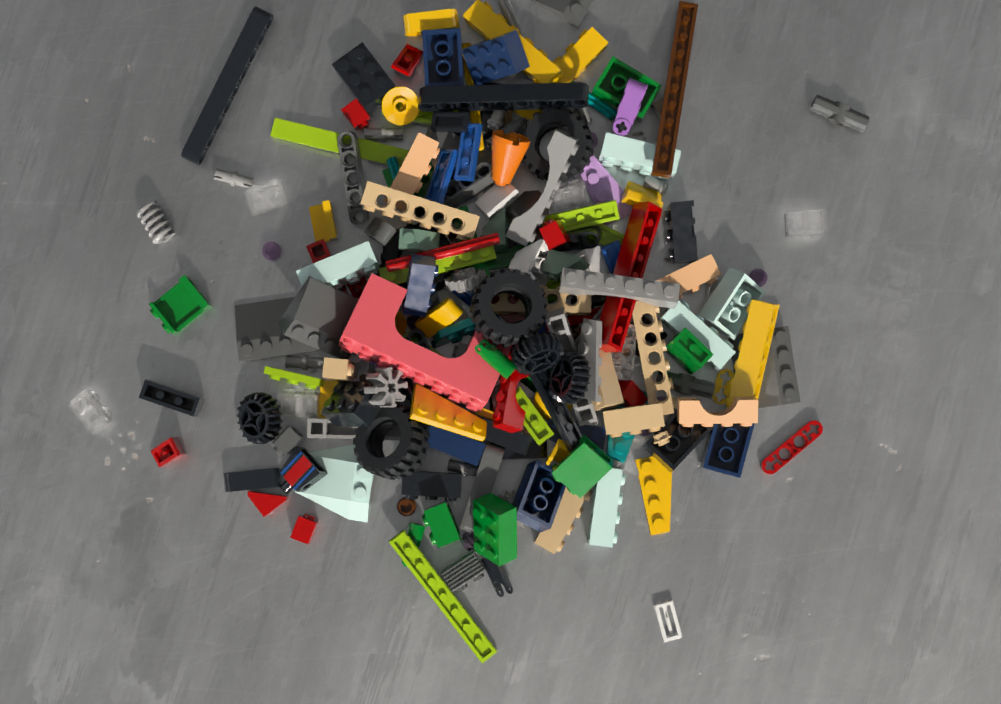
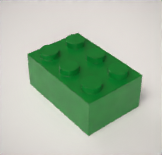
(613, 82)
(442, 524)
(495, 529)

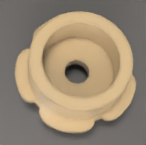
(662, 438)

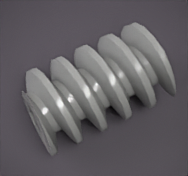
(154, 223)

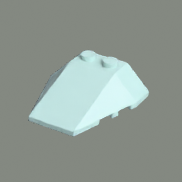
(346, 485)

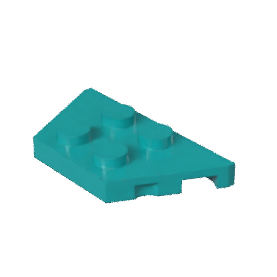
(454, 333)

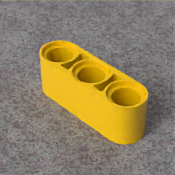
(430, 20)
(439, 317)

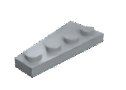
(589, 346)

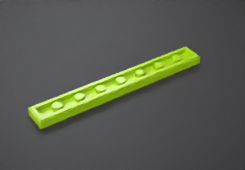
(328, 141)
(442, 596)

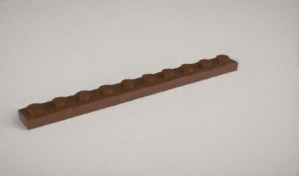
(674, 90)

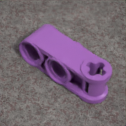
(629, 105)

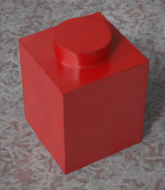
(356, 115)
(553, 233)
(304, 528)

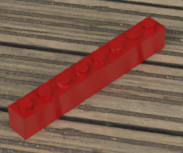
(630, 263)

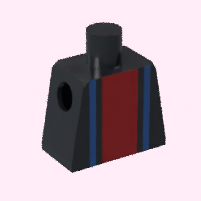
(301, 471)

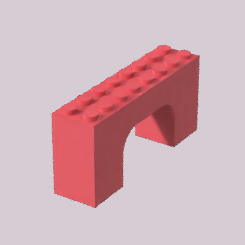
(375, 338)

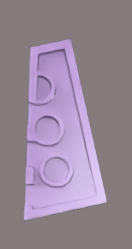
(603, 187)

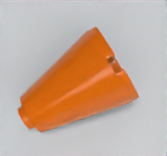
(507, 155)

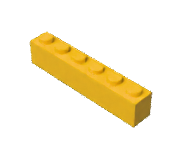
(490, 25)
(574, 61)
(753, 350)

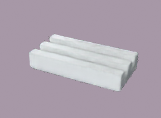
(663, 604)

